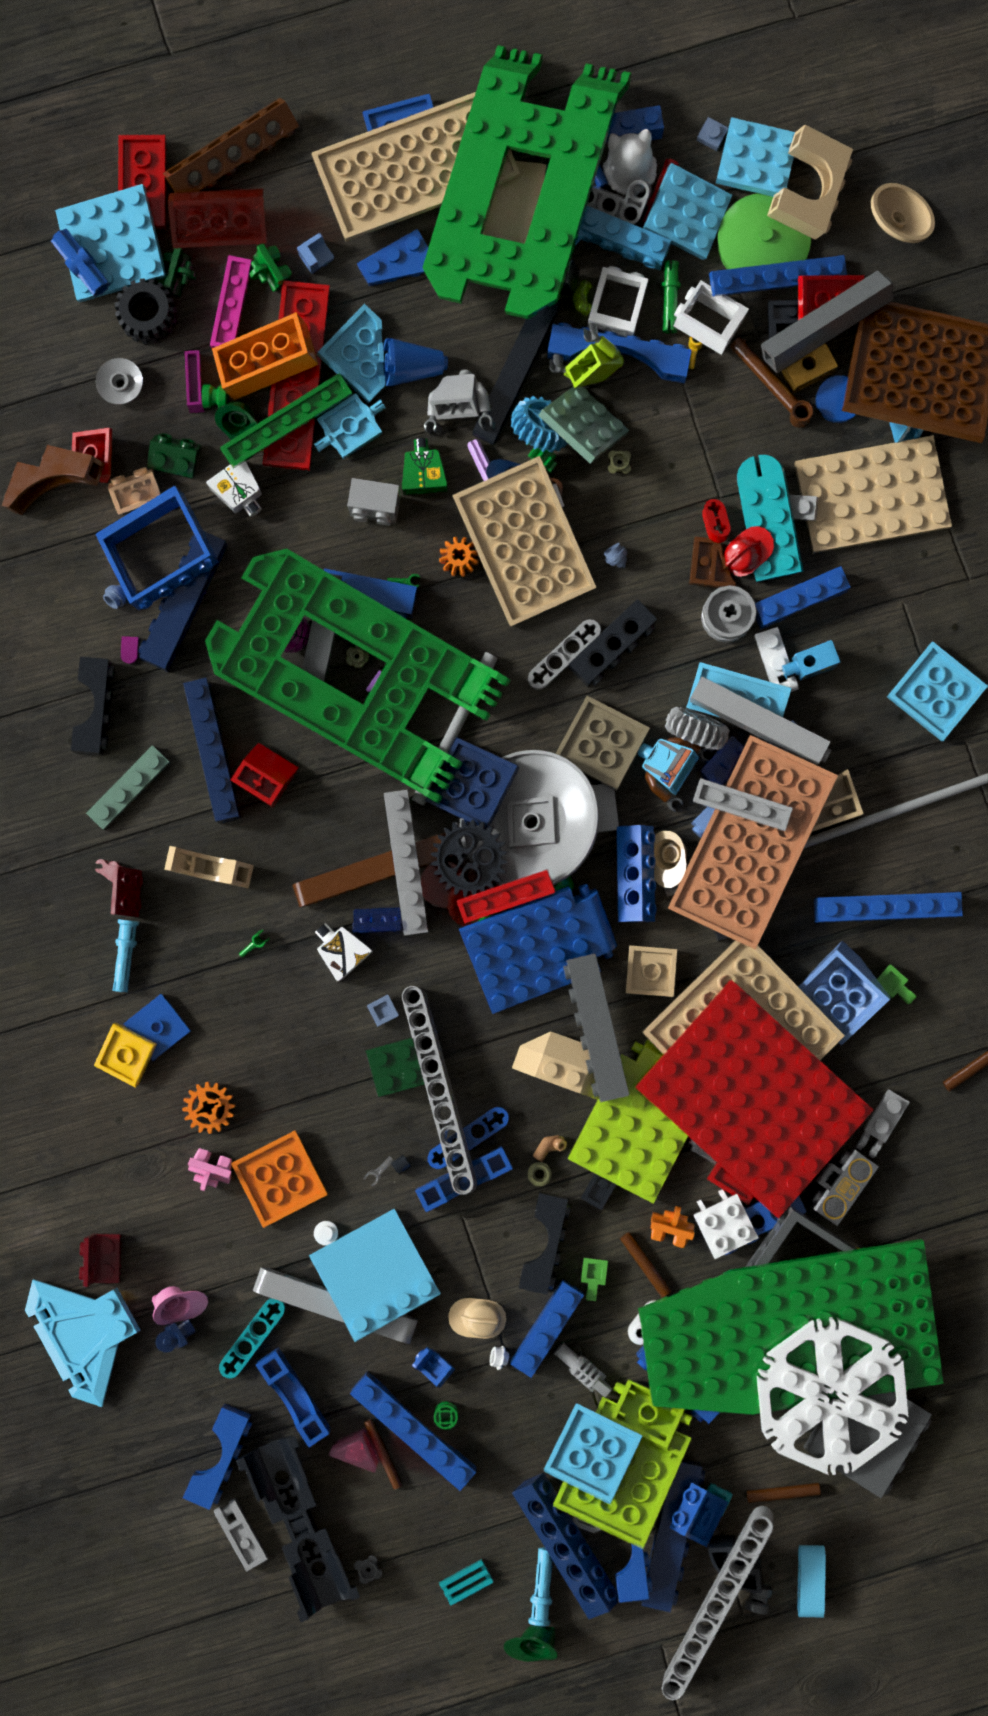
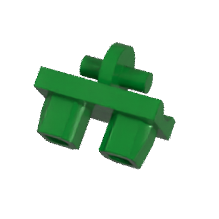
(266, 269)

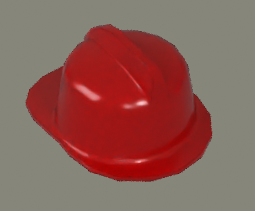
(748, 550)

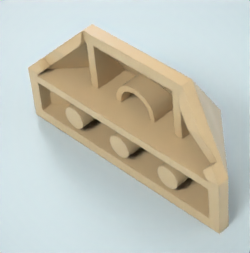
(556, 1061)

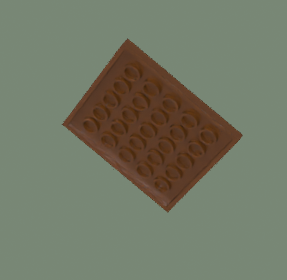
(921, 371)

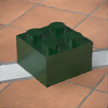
(395, 1067)

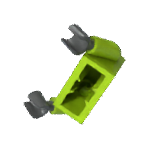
(593, 364)

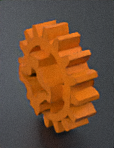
(214, 1118)

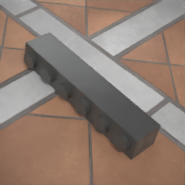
(597, 1028)

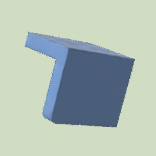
(315, 253)

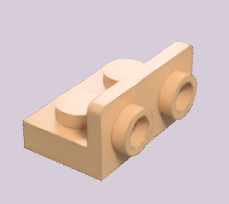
(133, 490)

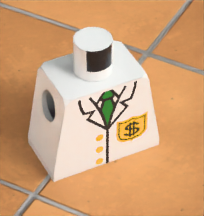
(237, 489)

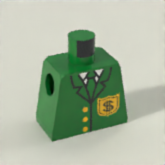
(423, 470)

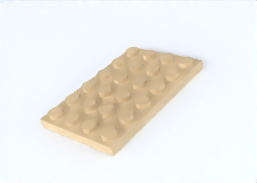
(874, 494)
(524, 541)

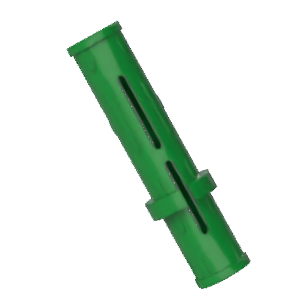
(670, 288)

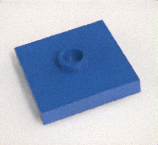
(159, 1024)

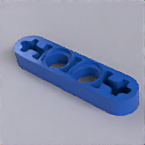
(470, 1139)

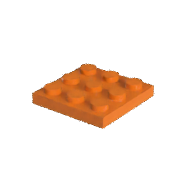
(279, 1178)

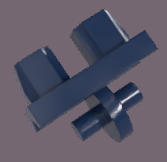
(174, 1336)

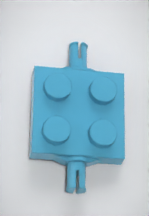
(349, 426)

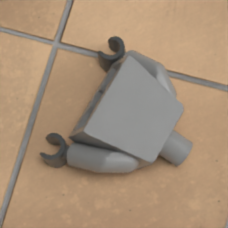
(458, 398)

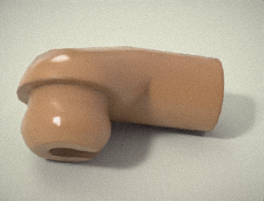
(548, 1144)

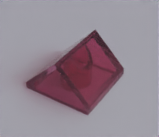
(356, 1450)

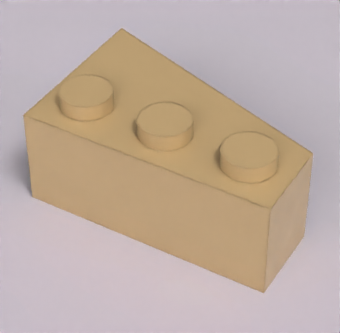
(840, 804)

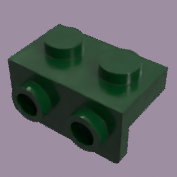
(173, 455)

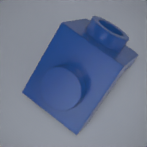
(433, 1366)

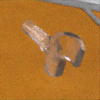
(379, 1170)

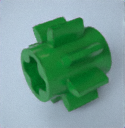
(546, 457)

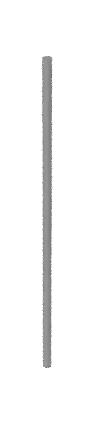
(885, 814)

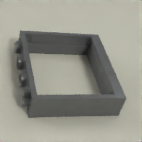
(781, 1230)

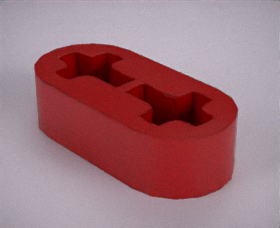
(711, 521)

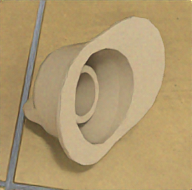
(670, 859)
(477, 1318)

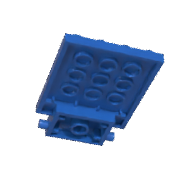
(526, 946)

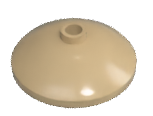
(902, 213)

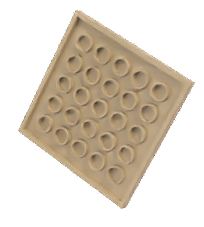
(764, 984)

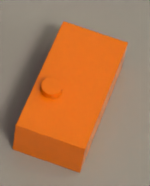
(265, 356)

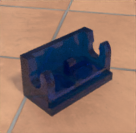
(723, 762)

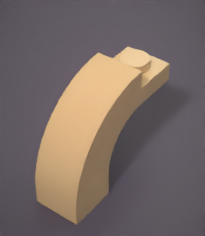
(209, 867)

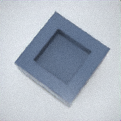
(712, 134)
(382, 1010)

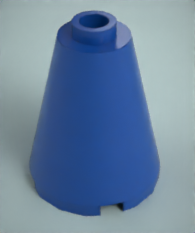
(411, 362)

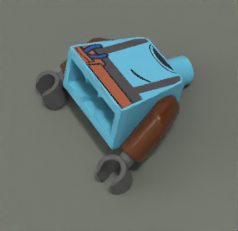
(669, 765)

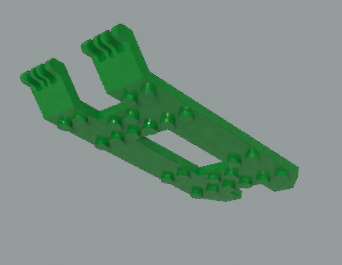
(503, 122)
(411, 655)

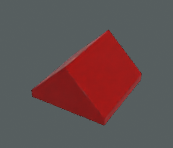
(98, 444)

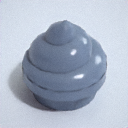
(616, 555)
(114, 596)

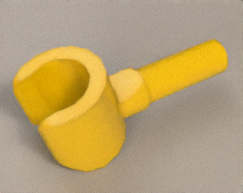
(694, 349)

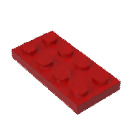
(144, 162)

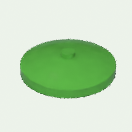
(754, 239)

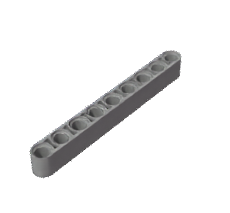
(447, 1099)
(718, 1592)

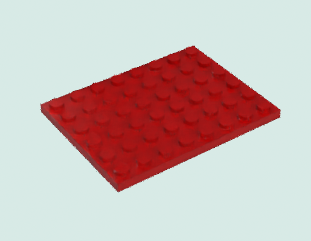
(754, 1098)

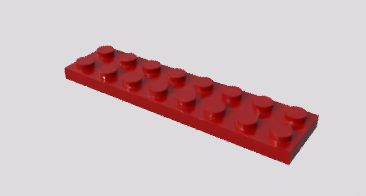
(312, 306)

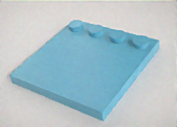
(374, 1275)

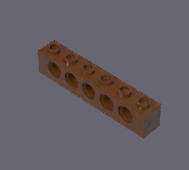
(218, 149)

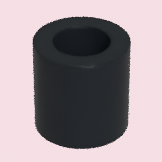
(401, 1164)

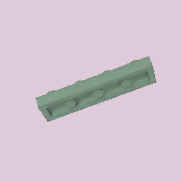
(128, 787)

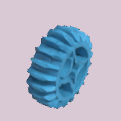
(532, 428)

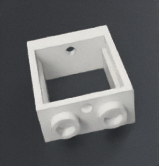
(721, 304)
(608, 323)

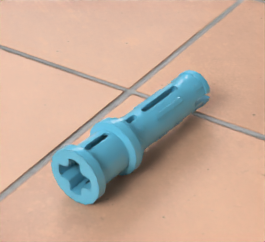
(125, 944)
(541, 1598)

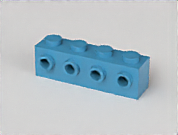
(624, 238)

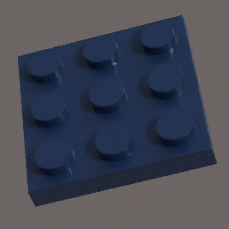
(477, 785)

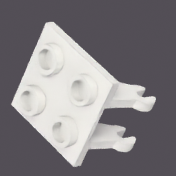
(725, 1225)

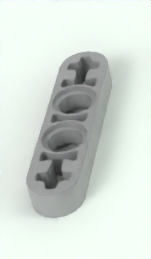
(561, 652)

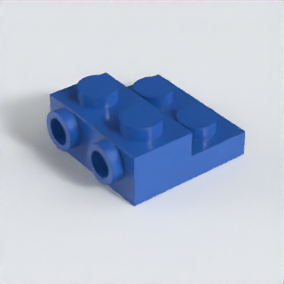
(698, 1514)

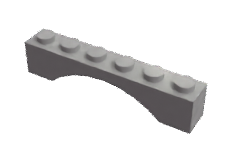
(405, 862)

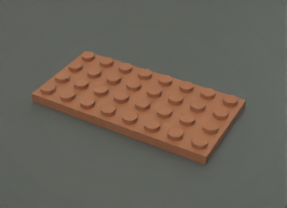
(745, 864)

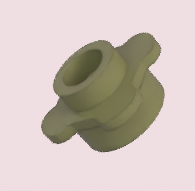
(622, 456)

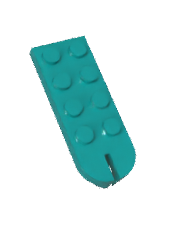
(768, 505)

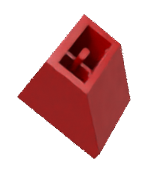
(264, 774)

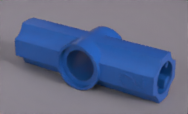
(80, 262)

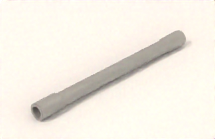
(454, 728)

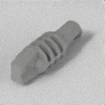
(583, 1370)

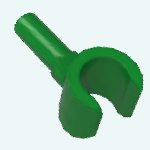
(405, 580)
(256, 942)

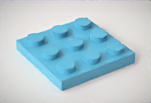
(756, 158)
(687, 211)
(937, 691)
(593, 1453)

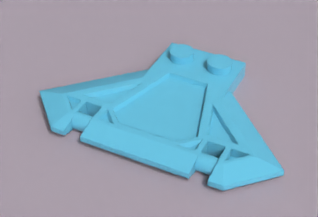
(81, 1335)

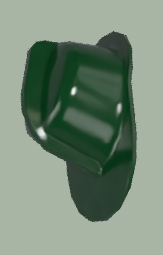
(234, 419)
(534, 1644)

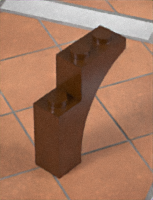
(56, 469)

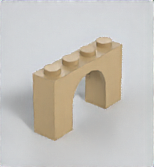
(831, 162)

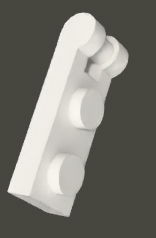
(774, 656)

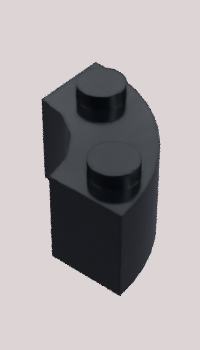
(719, 1550)

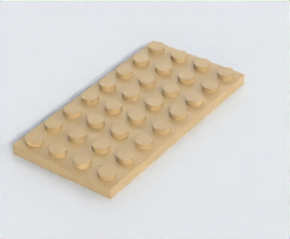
(396, 168)

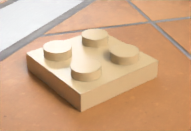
(651, 971)

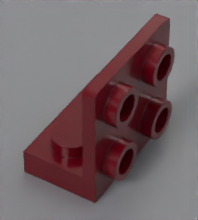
(100, 1259)

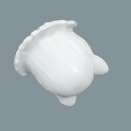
(629, 161)

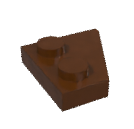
(709, 565)

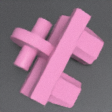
(200, 1165)

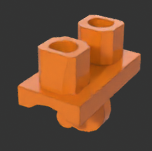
(674, 1224)

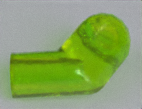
(580, 300)

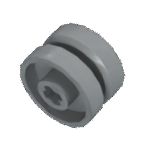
(731, 600)

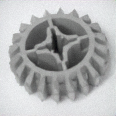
(697, 728)

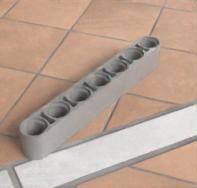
(317, 1300)

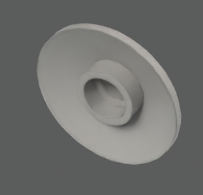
(114, 371)

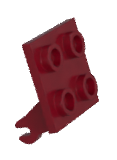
(125, 887)

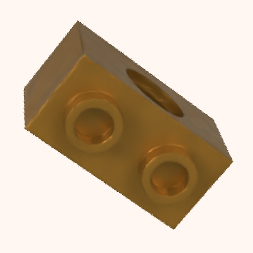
(800, 378)

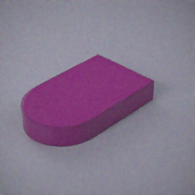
(129, 649)

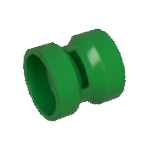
(213, 396)
(448, 1411)

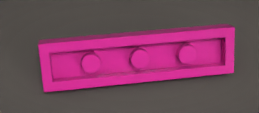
(231, 300)

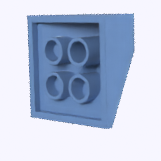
(844, 990)

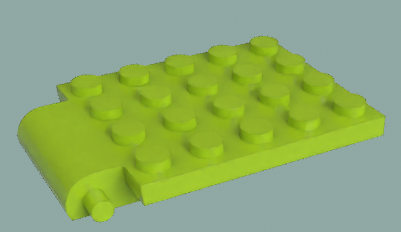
(629, 1136)
(649, 1473)

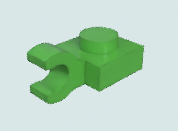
(893, 984)
(593, 1273)

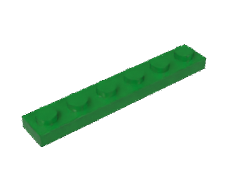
(286, 421)

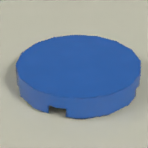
(830, 399)

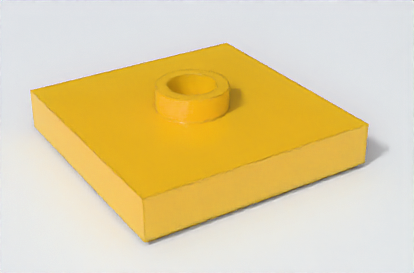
(125, 1054)

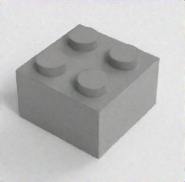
(374, 501)

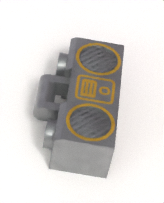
(847, 1185)

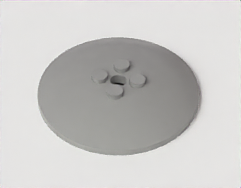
(566, 815)

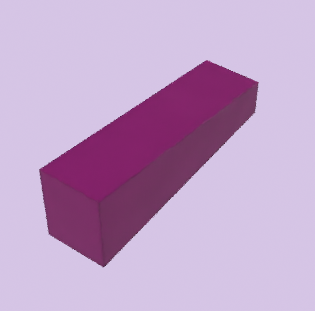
(193, 381)

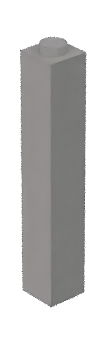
(760, 722)

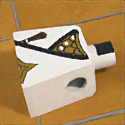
(341, 951)

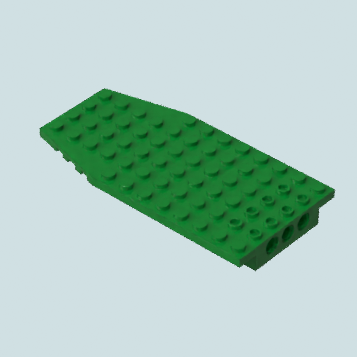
(714, 1336)

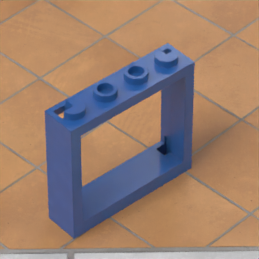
(136, 521)

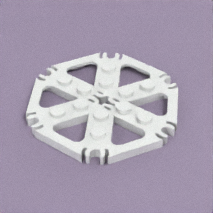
(831, 1373)

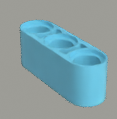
(811, 1581)

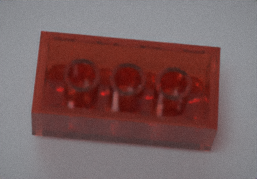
(218, 218)

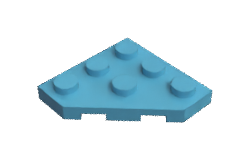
(358, 353)

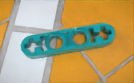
(250, 1336)

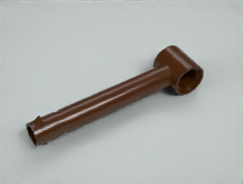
(770, 380)

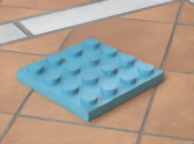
(118, 236)

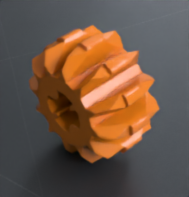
(459, 548)

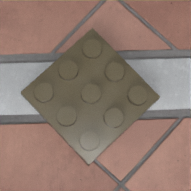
(602, 742)

